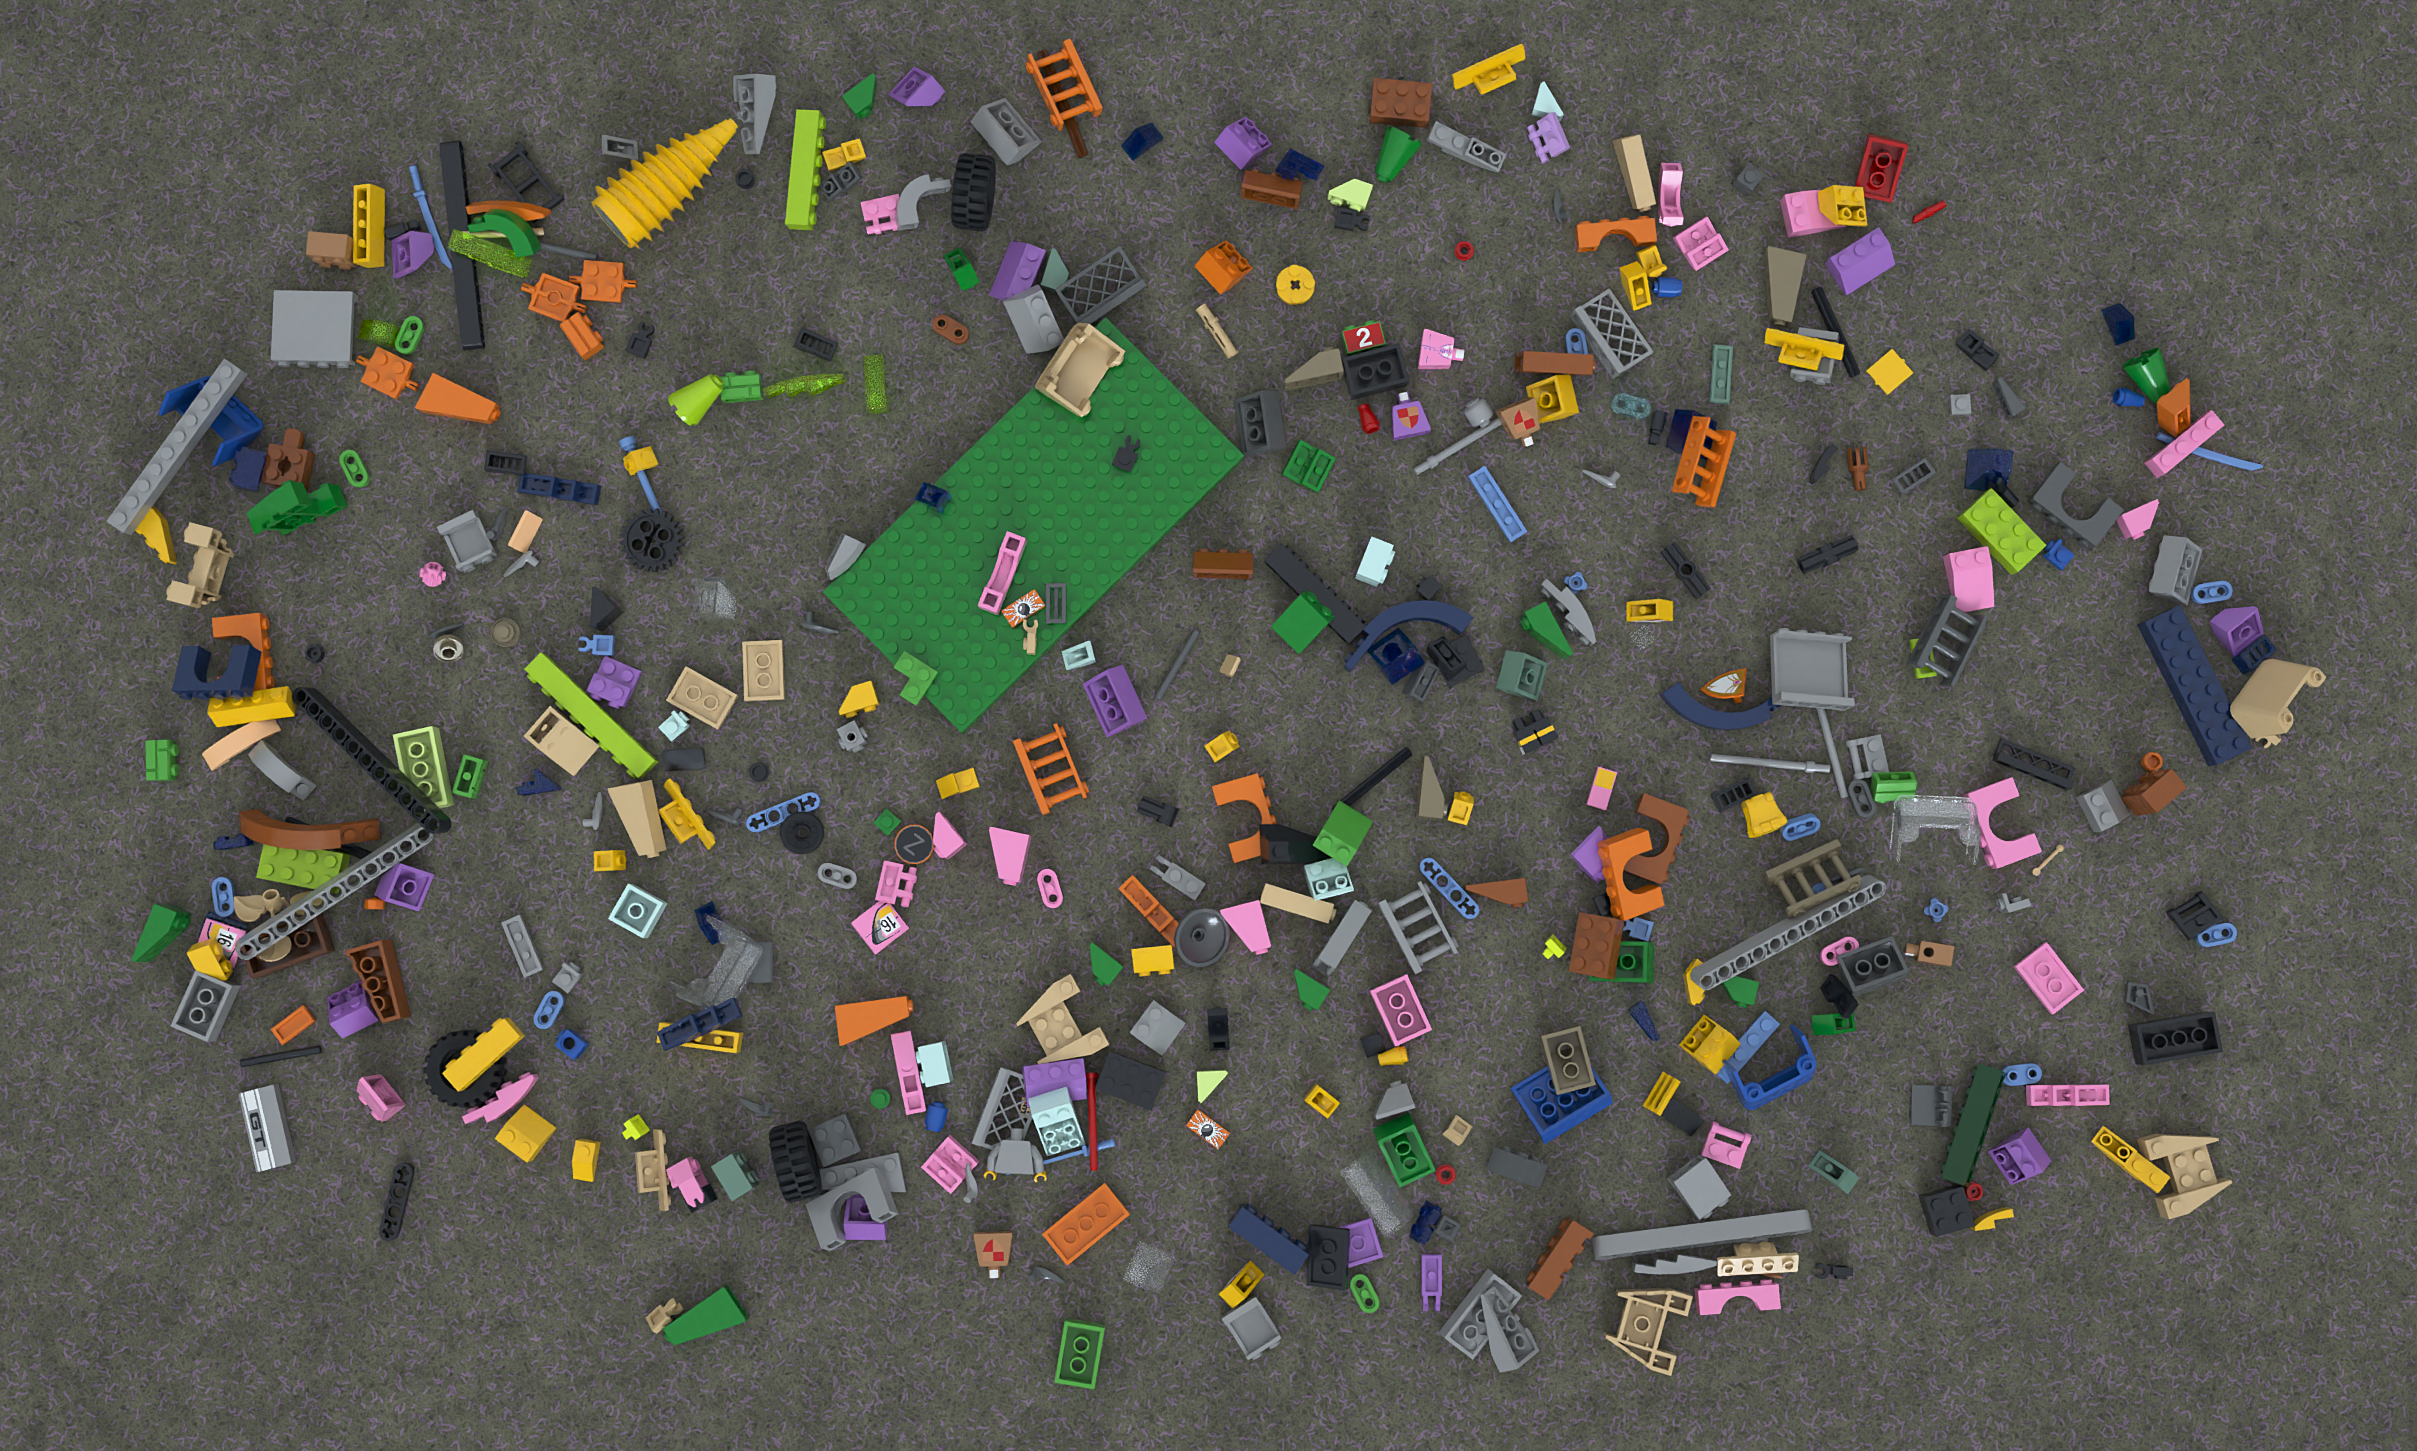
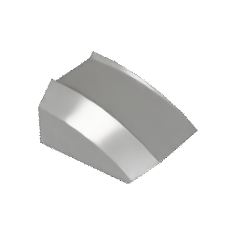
(843, 556)

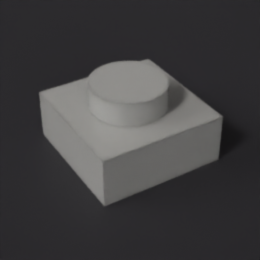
(1960, 404)

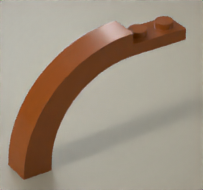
(305, 837)

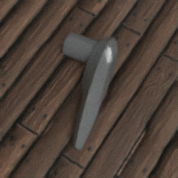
(1558, 208)
(498, 525)
(818, 627)
(444, 631)
(733, 819)
(1853, 872)
(757, 1108)
(1045, 1273)

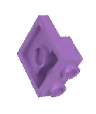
(614, 682)

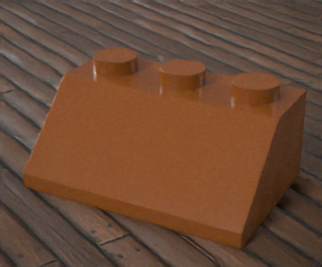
(1271, 189)
(1223, 564)

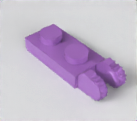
(1431, 1279)

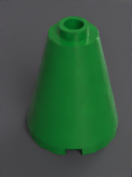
(1395, 153)
(2149, 373)

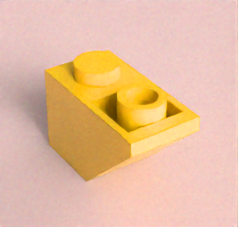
(860, 698)
(210, 959)
(1693, 991)

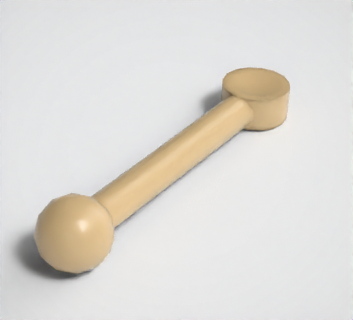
(2036, 871)

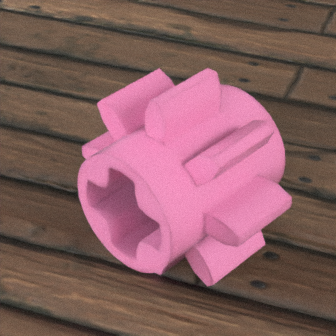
(432, 574)

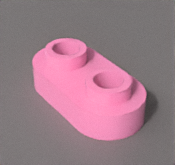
(1050, 888)
(1837, 948)

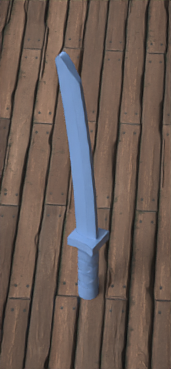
(421, 196)
(2214, 456)
(1085, 1149)

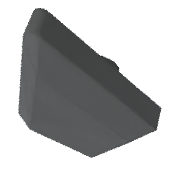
(2139, 996)

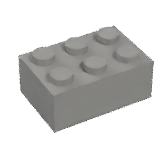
(205, 1006)

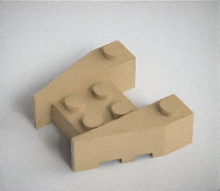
(207, 571)
(1056, 1026)
(2189, 1170)
(1643, 1324)

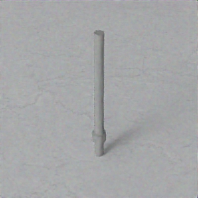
(1433, 461)
(1832, 752)
(1808, 766)

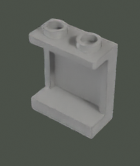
(1825, 369)
(467, 541)
(1252, 1327)

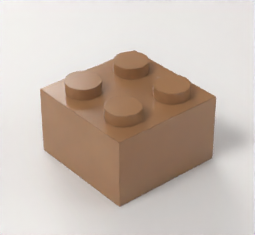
(330, 250)

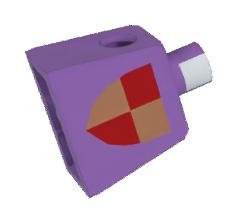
(1408, 418)

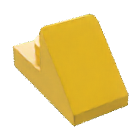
(957, 783)

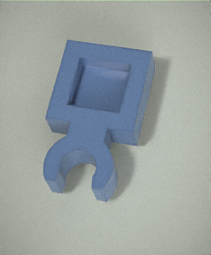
(600, 645)
(1639, 928)

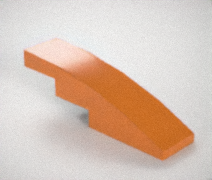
(524, 210)
(1150, 908)

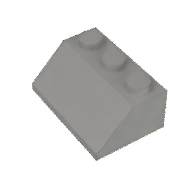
(1005, 131)
(1033, 320)
(2175, 569)

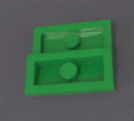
(1308, 466)

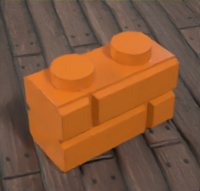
(582, 336)

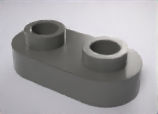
(1863, 797)

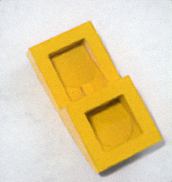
(840, 156)
(1986, 1221)

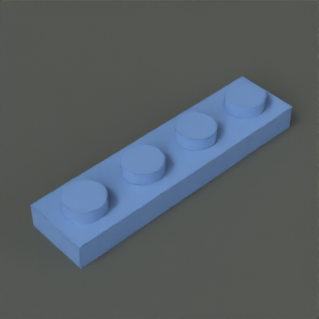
(1497, 504)
(1750, 1043)

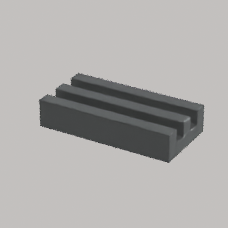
(1055, 586)

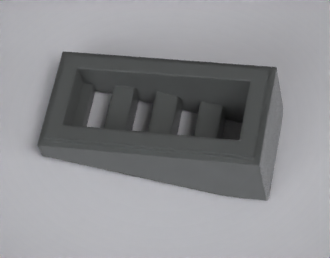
(2007, 398)
(1927, 466)

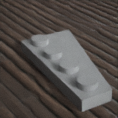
(889, 1164)

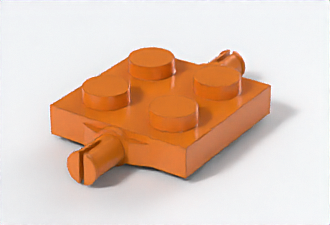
(603, 281)
(554, 297)
(387, 373)

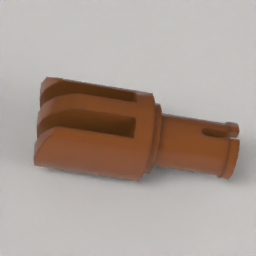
(1859, 470)

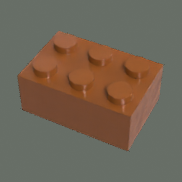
(1400, 102)
(2153, 792)
(1596, 946)

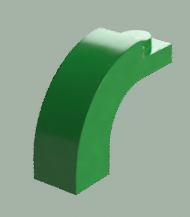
(512, 226)

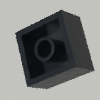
(1946, 1210)

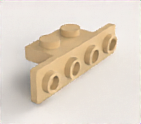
(652, 1172)
(1756, 1259)

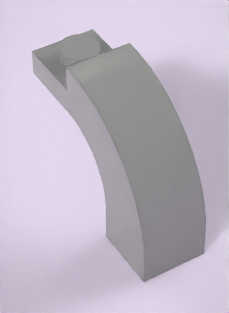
(906, 212)
(279, 771)

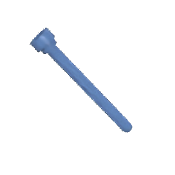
(629, 444)

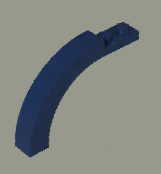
(1422, 610)
(1705, 717)

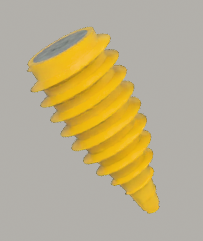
(659, 184)

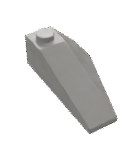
(756, 100)
(1508, 1340)

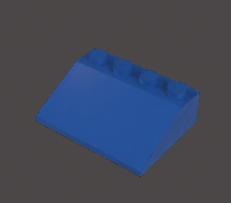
(1555, 1113)

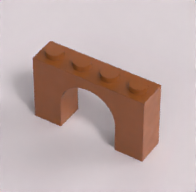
(1672, 820)

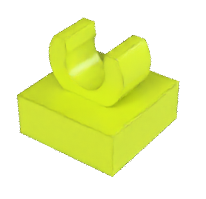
(1554, 946)
(635, 1128)

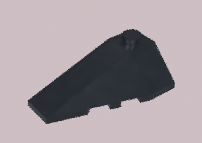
(1288, 846)

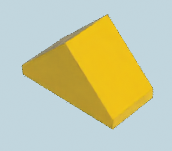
(1321, 1101)

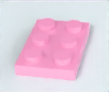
(2048, 978)

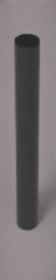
(280, 1056)

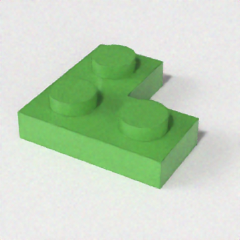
(920, 677)

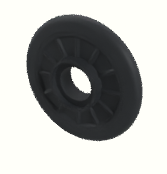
(802, 820)

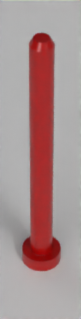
(1092, 1120)

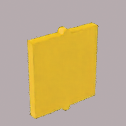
(1889, 371)

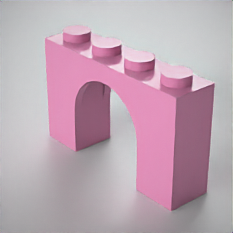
(2000, 852)

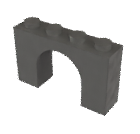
(2048, 501)

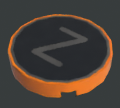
(914, 844)

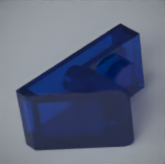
(543, 785)

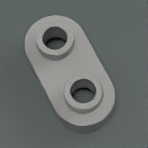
(837, 876)

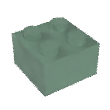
(735, 1175)

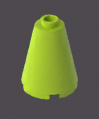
(696, 398)

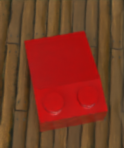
(1881, 167)

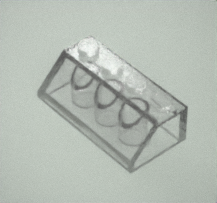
(1377, 1192)

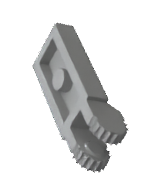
(1179, 878)

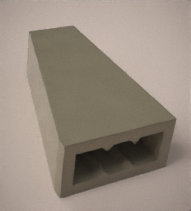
(1783, 281)

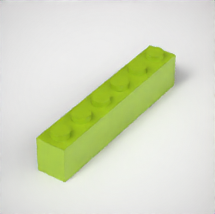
(805, 170)

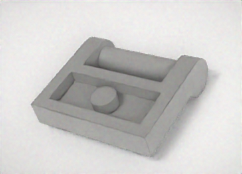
(1873, 755)

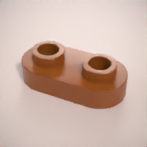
(950, 328)

